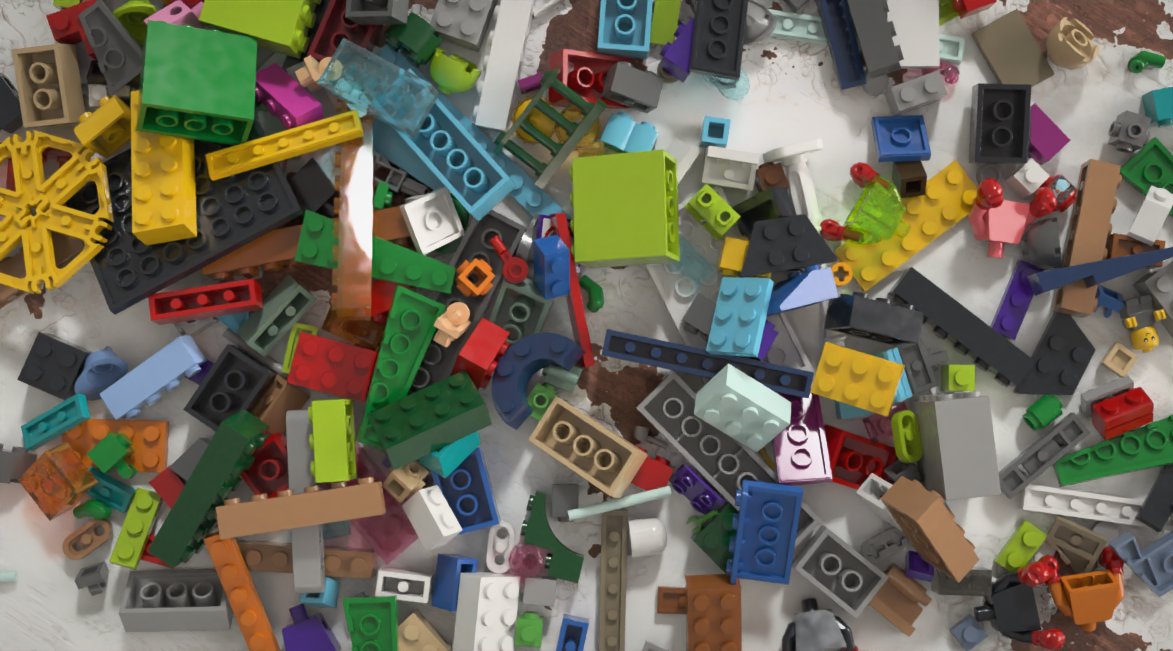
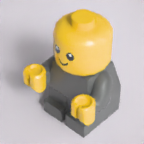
(1139, 318)

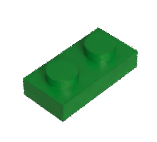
(382, 198)

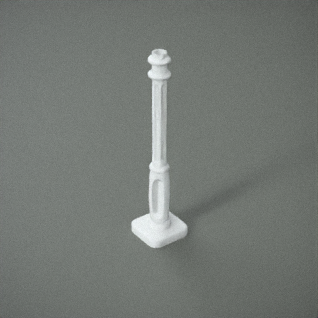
(803, 199)

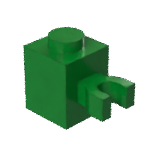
(113, 453)

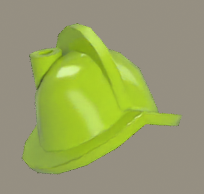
(132, 18)

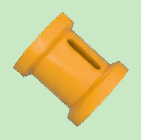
(843, 268)

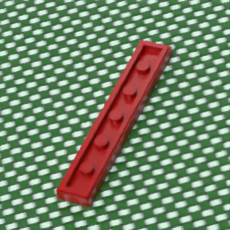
(574, 299)

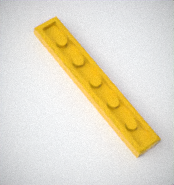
(284, 145)

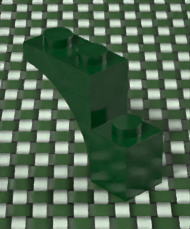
(564, 562)

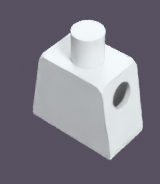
(869, 493)

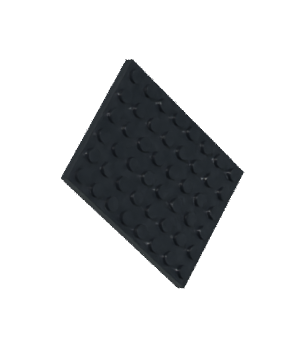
(227, 217)

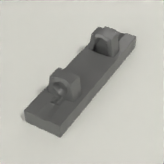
(1042, 454)

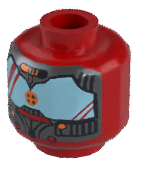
(1063, 190)

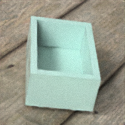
(742, 408)

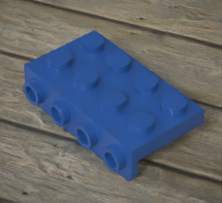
(764, 532)

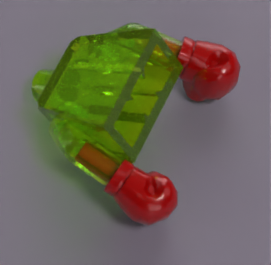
(874, 214)

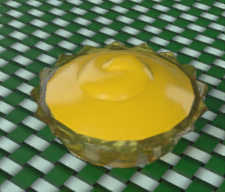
(536, 118)

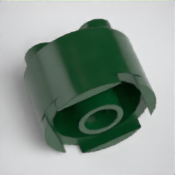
(413, 39)

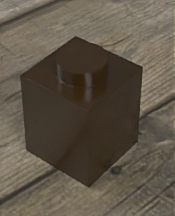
(909, 178)

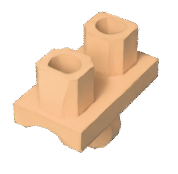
(312, 72)
(452, 323)

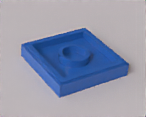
(900, 138)

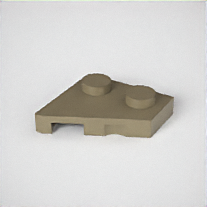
(1075, 544)

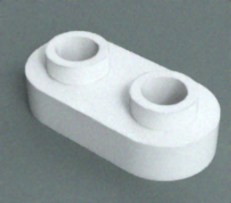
(500, 546)

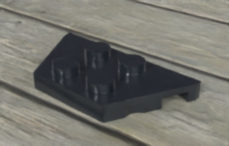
(784, 246)
(1059, 359)

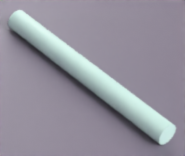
(619, 503)

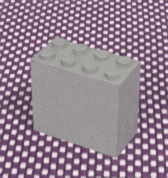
(957, 445)

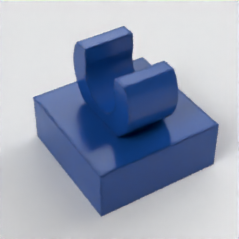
(1110, 299)

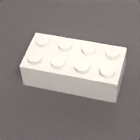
(486, 612)

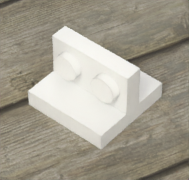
(730, 167)
(432, 220)

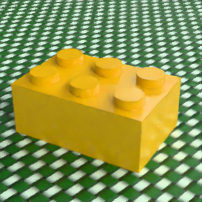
(857, 378)

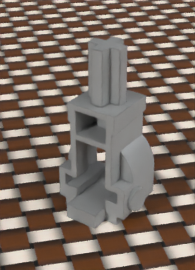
(397, 179)

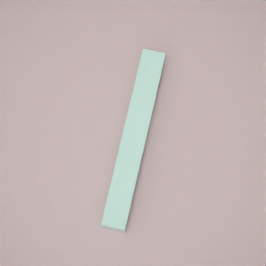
(809, 29)

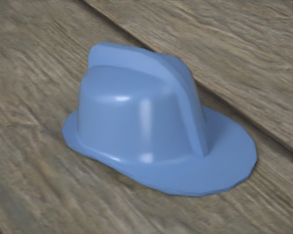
(99, 373)

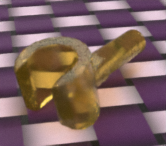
(767, 459)

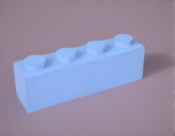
(153, 377)

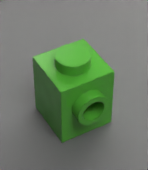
(541, 398)
(529, 629)

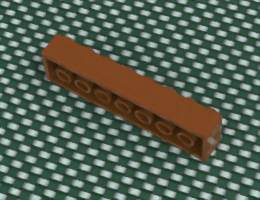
(279, 247)

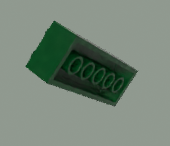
(208, 486)

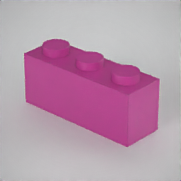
(286, 98)

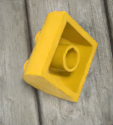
(106, 127)

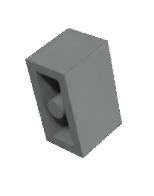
(915, 93)

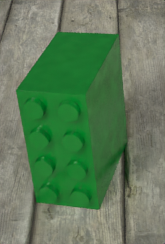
(197, 83)

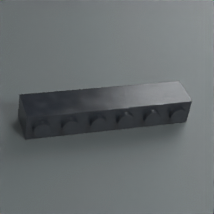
(962, 328)

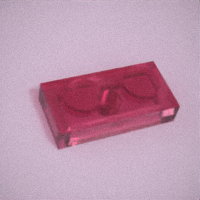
(880, 426)

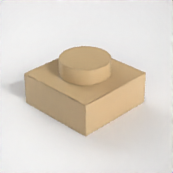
(1119, 359)

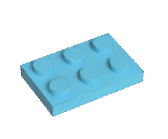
(739, 316)

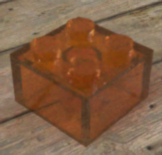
(57, 480)

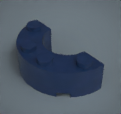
(518, 367)

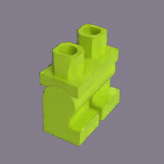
(714, 210)

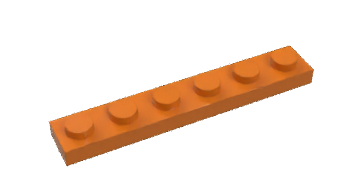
(241, 593)

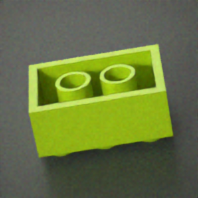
(333, 440)

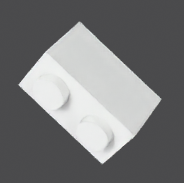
(431, 517)
(406, 584)

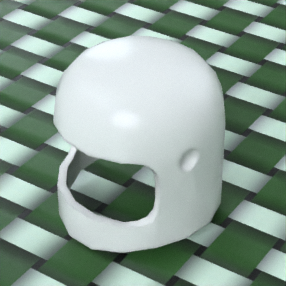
(646, 537)

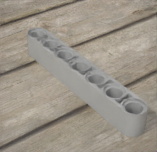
(308, 540)

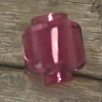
(532, 565)

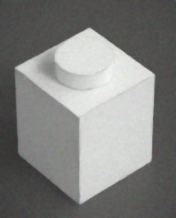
(1027, 178)

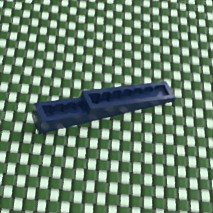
(842, 42)
(1096, 272)

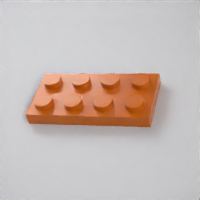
(147, 436)

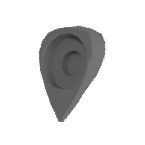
(525, 247)

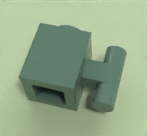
(561, 378)

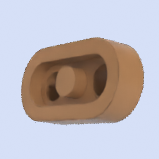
(88, 537)

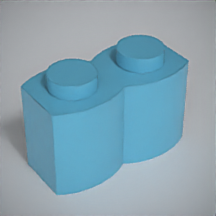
(627, 136)

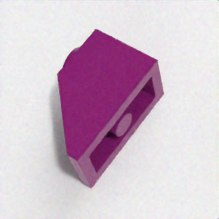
(1044, 136)

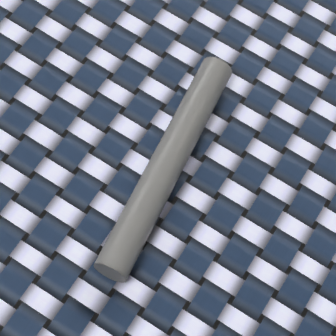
(267, 360)

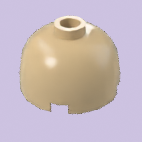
(1071, 44)

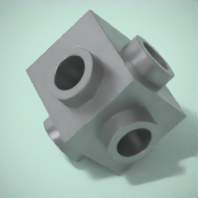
(1129, 132)

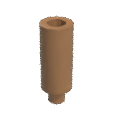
(907, 585)

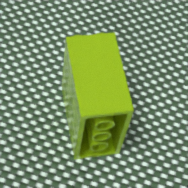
(275, 23)
(625, 209)

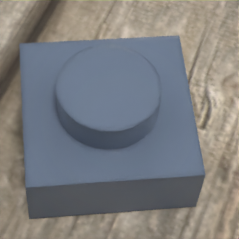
(968, 633)

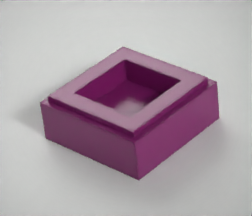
(530, 83)

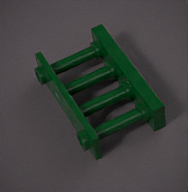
(559, 151)

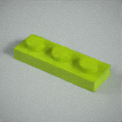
(136, 529)

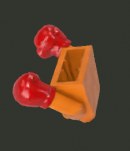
(1089, 595)

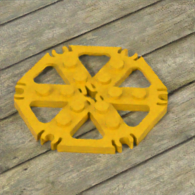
(51, 216)

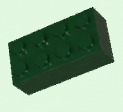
(429, 419)

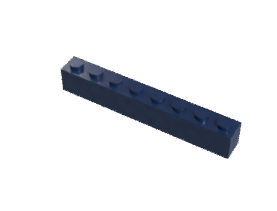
(701, 363)

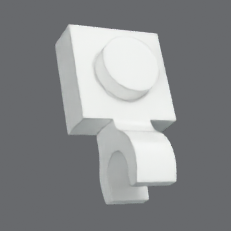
(98, 91)

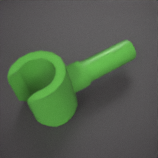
(702, 519)

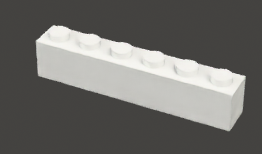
(503, 64)

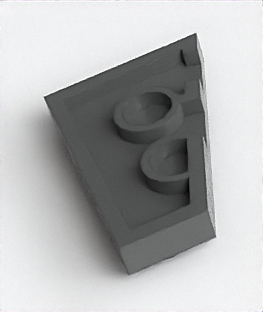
(114, 47)

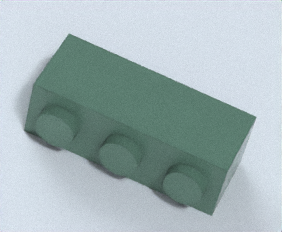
(280, 313)

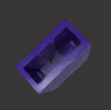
(308, 632)

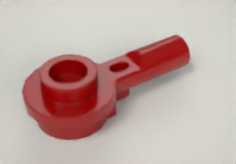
(513, 268)

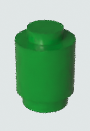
(1043, 412)

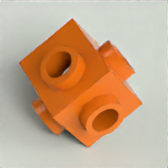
(481, 271)

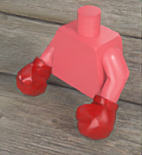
(1004, 220)

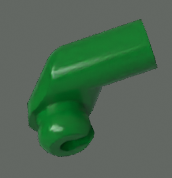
(1143, 59)
(595, 294)
(93, 509)

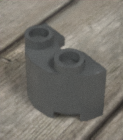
(14, 463)

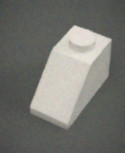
(1151, 215)

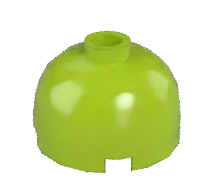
(453, 72)

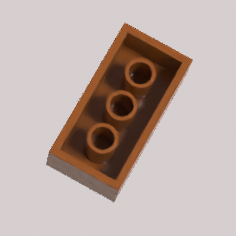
(712, 613)

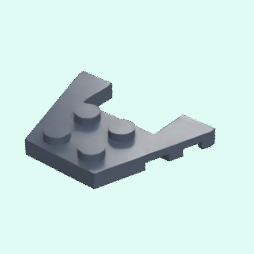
(1152, 564)

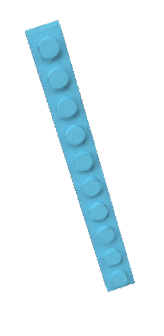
(526, 192)

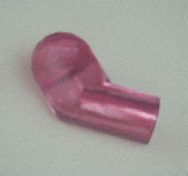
(946, 69)

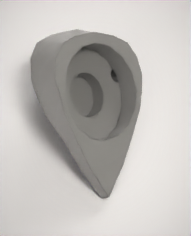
(757, 25)

